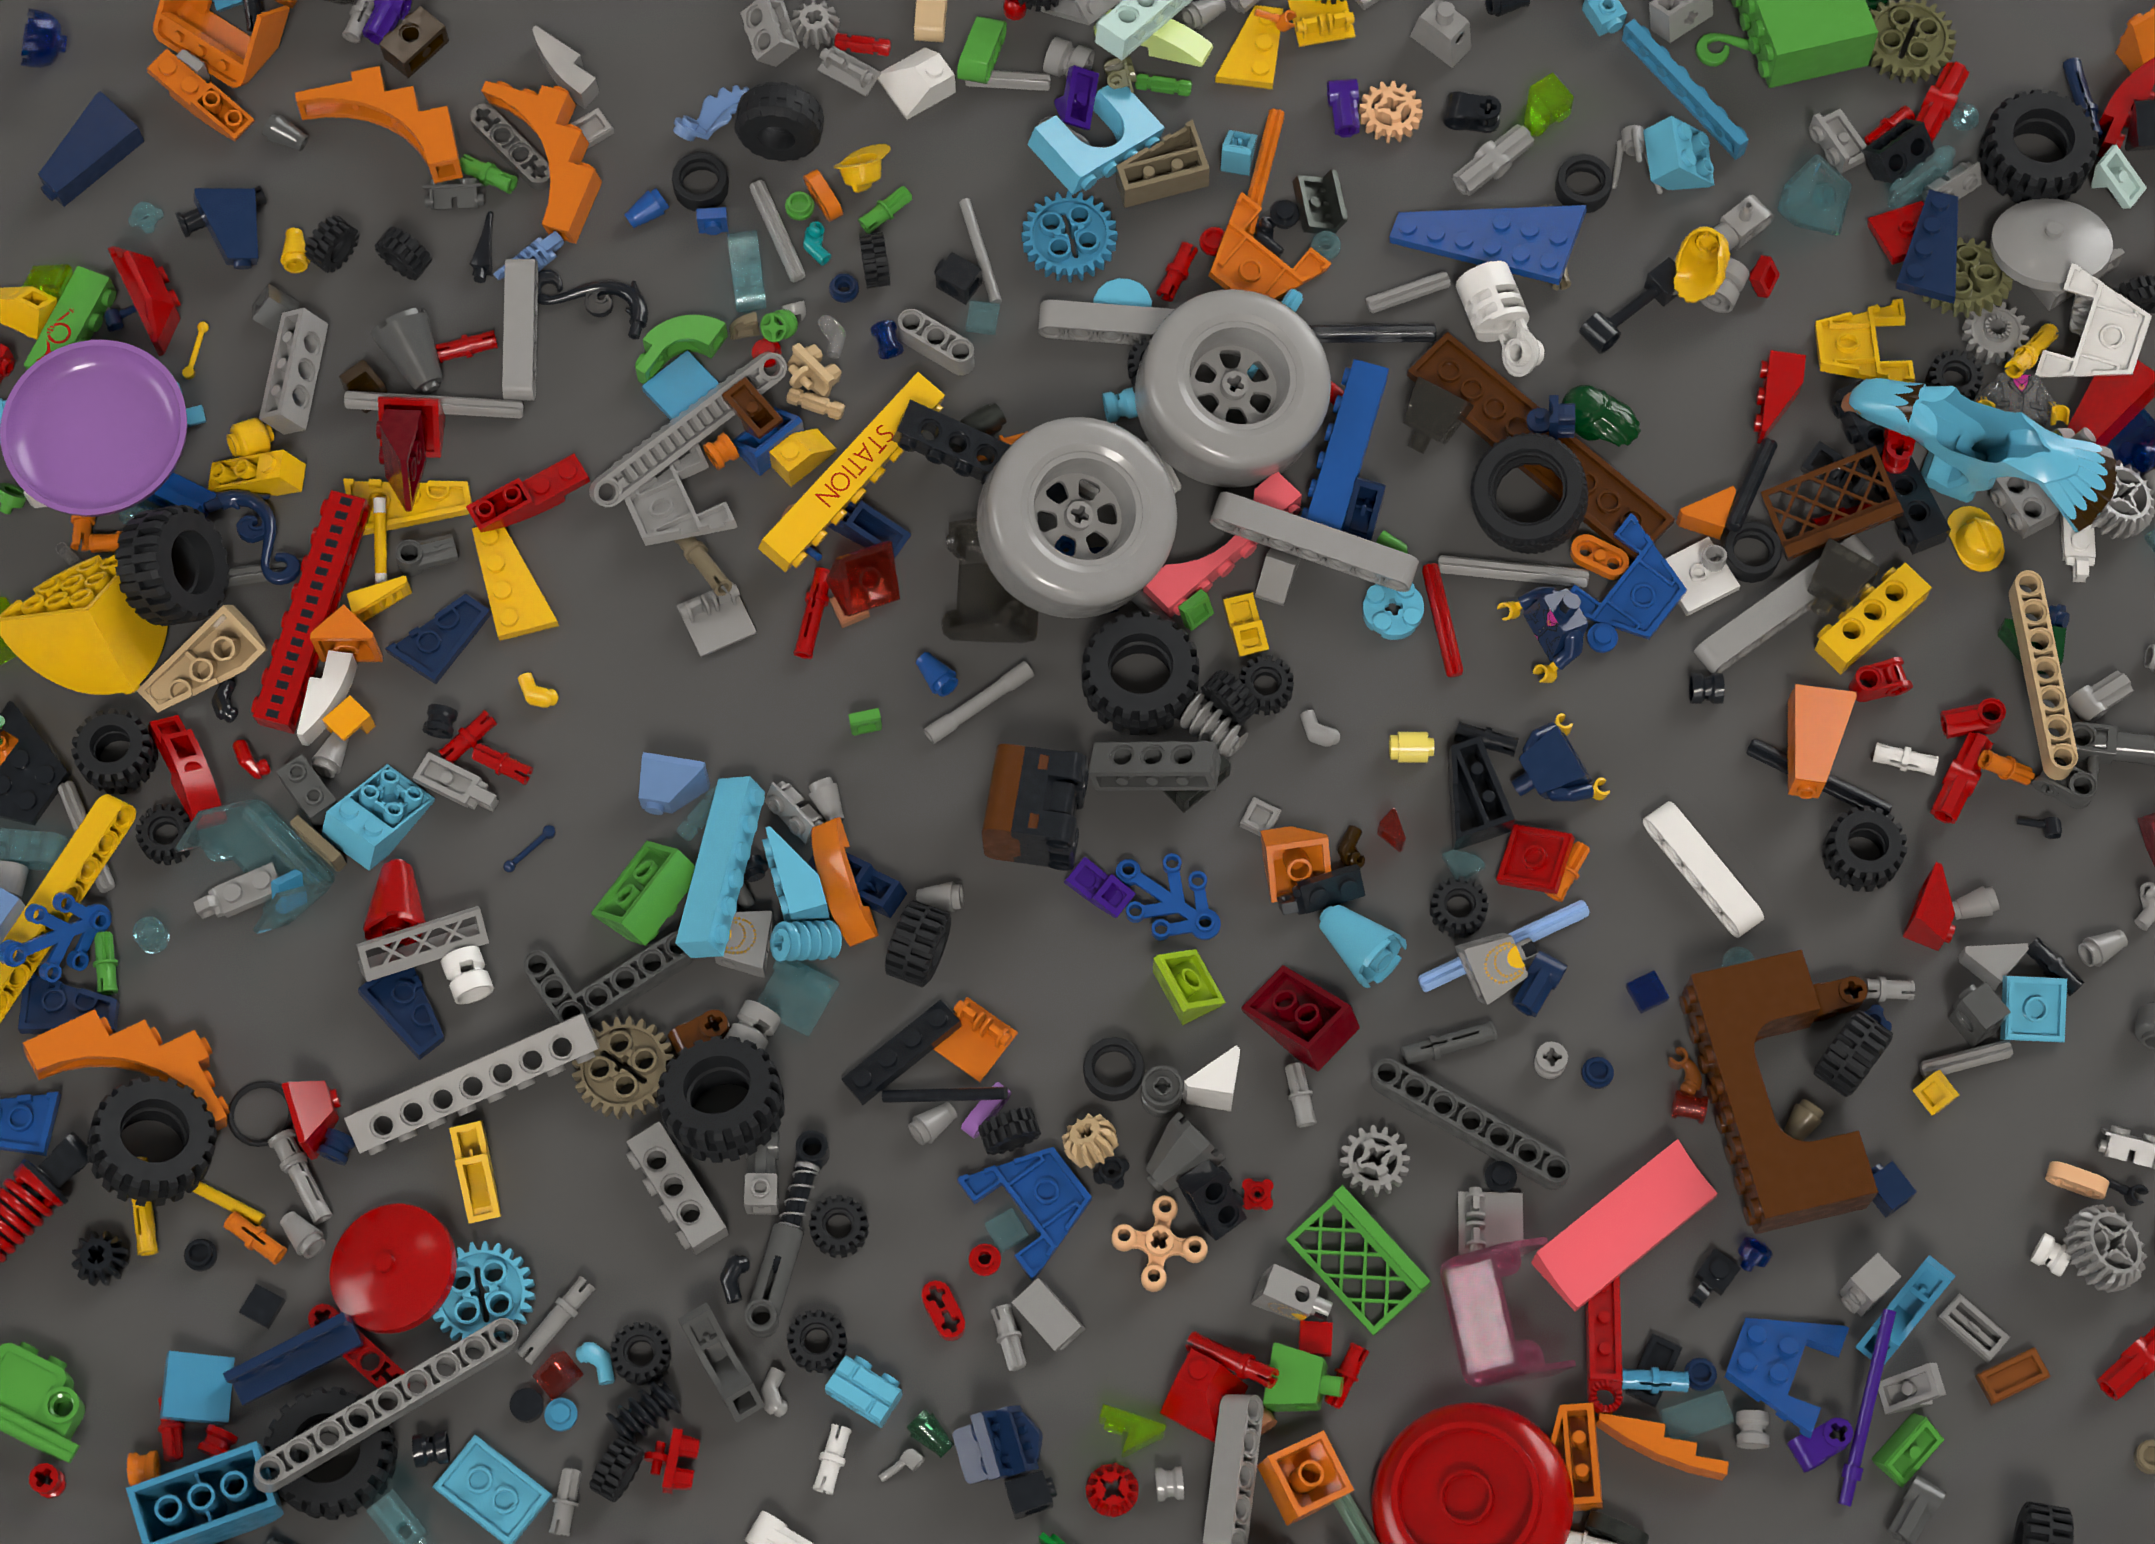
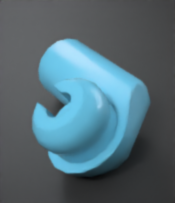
(598, 1357)

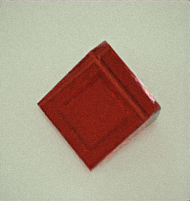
(1392, 831)
(557, 1374)

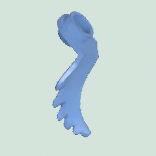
(713, 115)

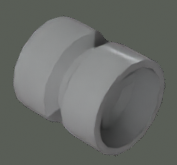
(1063, 55)
(1728, 293)
(755, 1024)

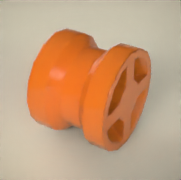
(721, 451)
(142, 1467)

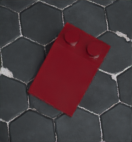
(402, 452)
(1302, 1017)

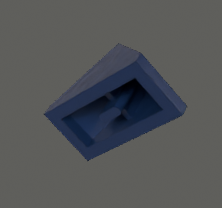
(1364, 508)

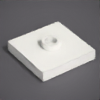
(1701, 584)

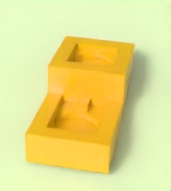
(1245, 624)

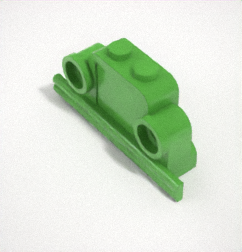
(38, 1401)

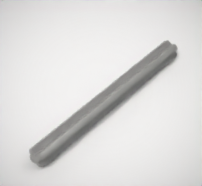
(450, 405)

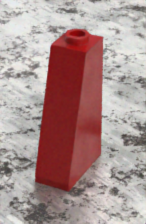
(2113, 403)

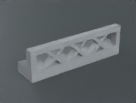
(425, 949)

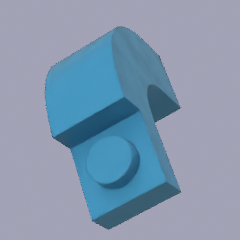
(1911, 1305)

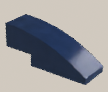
(869, 527)
(875, 888)

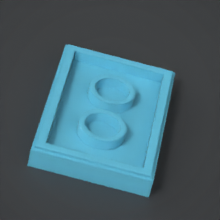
(492, 1491)

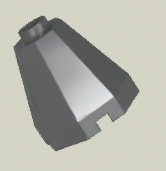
(1178, 1153)

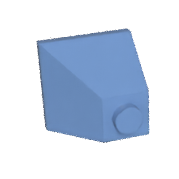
(670, 782)

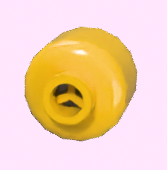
(249, 438)

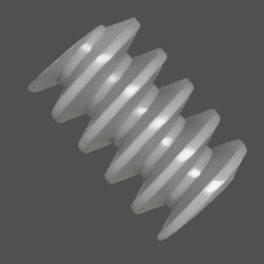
(1211, 728)

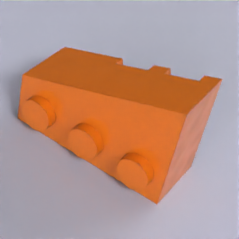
(1577, 1442)

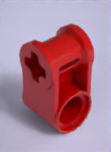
(1897, 451)
(1885, 678)

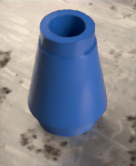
(647, 208)
(938, 676)

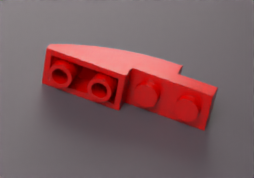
(2119, 109)
(530, 497)
(186, 763)

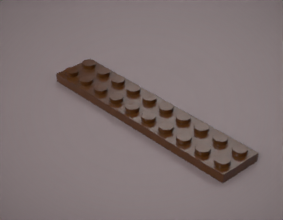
(1502, 412)

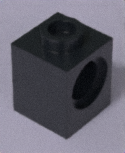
(958, 277)
(1030, 1494)

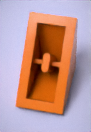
(1709, 514)

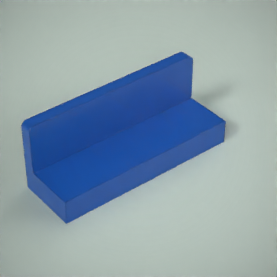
(182, 491)

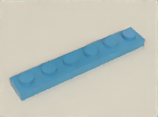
(1680, 84)

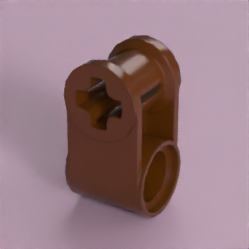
(1833, 998)
(698, 1029)

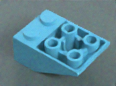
(375, 816)
(795, 880)

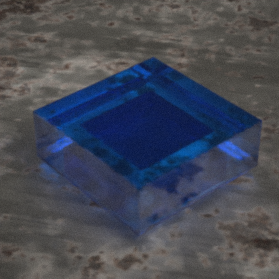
(1647, 991)

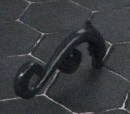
(599, 308)

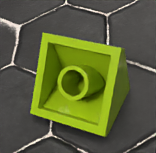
(1187, 984)

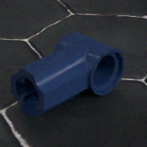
(1542, 977)

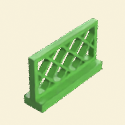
(1379, 1241)

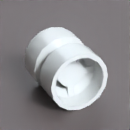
(467, 978)

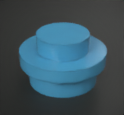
(561, 1414)

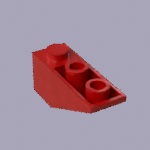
(1782, 383)

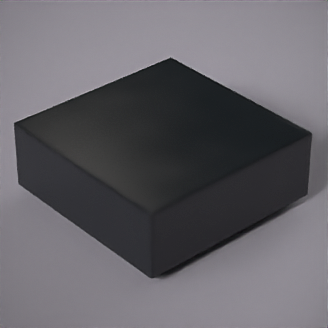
(262, 1306)

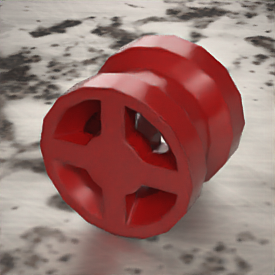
(216, 1441)

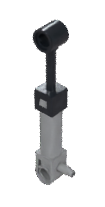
(1737, 226)

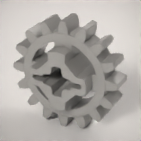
(1387, 1154)

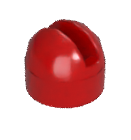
(1013, 10)

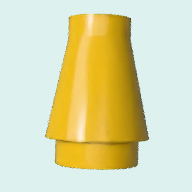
(293, 251)

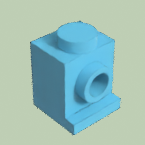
(1605, 15)

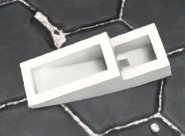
(325, 694)

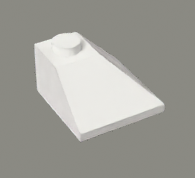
(918, 82)

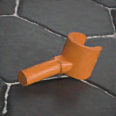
(1281, 21)

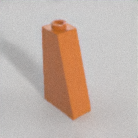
(1814, 734)

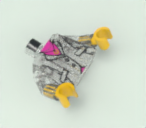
(2025, 396)

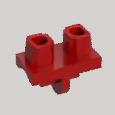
(680, 1446)

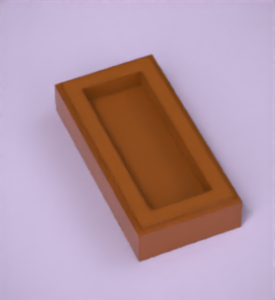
(2013, 1376)

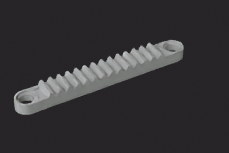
(681, 433)

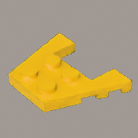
(1850, 345)

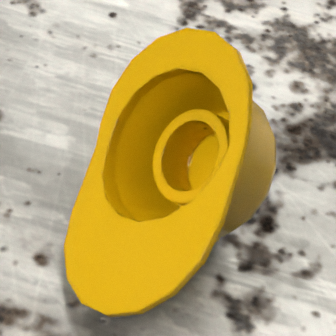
(863, 166)
(1976, 538)

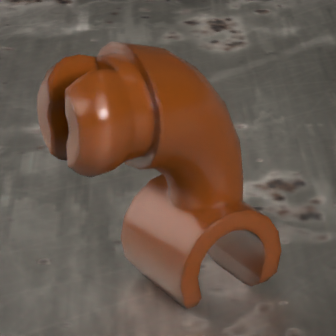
(1693, 1078)

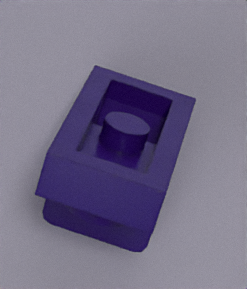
(1079, 97)

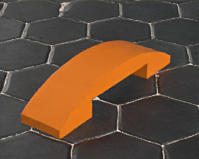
(839, 883)

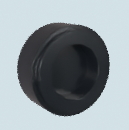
(526, 1405)

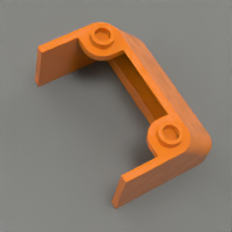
(223, 48)

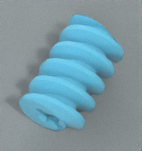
(805, 940)

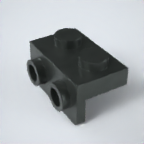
(1320, 202)

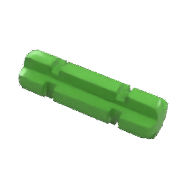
(1163, 84)

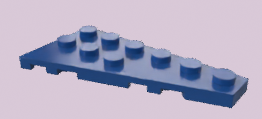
(1529, 239)

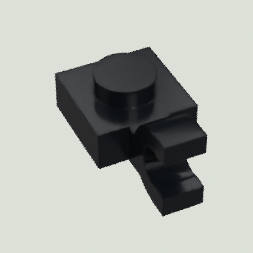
(1715, 1276)

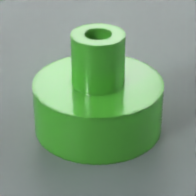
(11, 497)

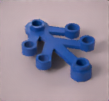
(1171, 902)
(60, 936)

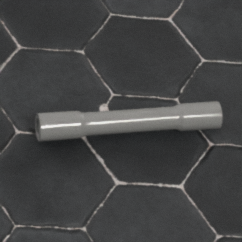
(1007, 683)

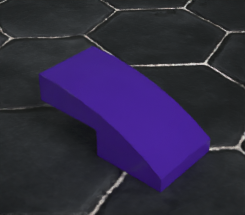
(1099, 888)

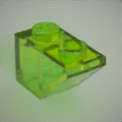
(1546, 104)

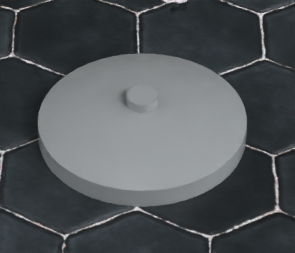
(2044, 237)

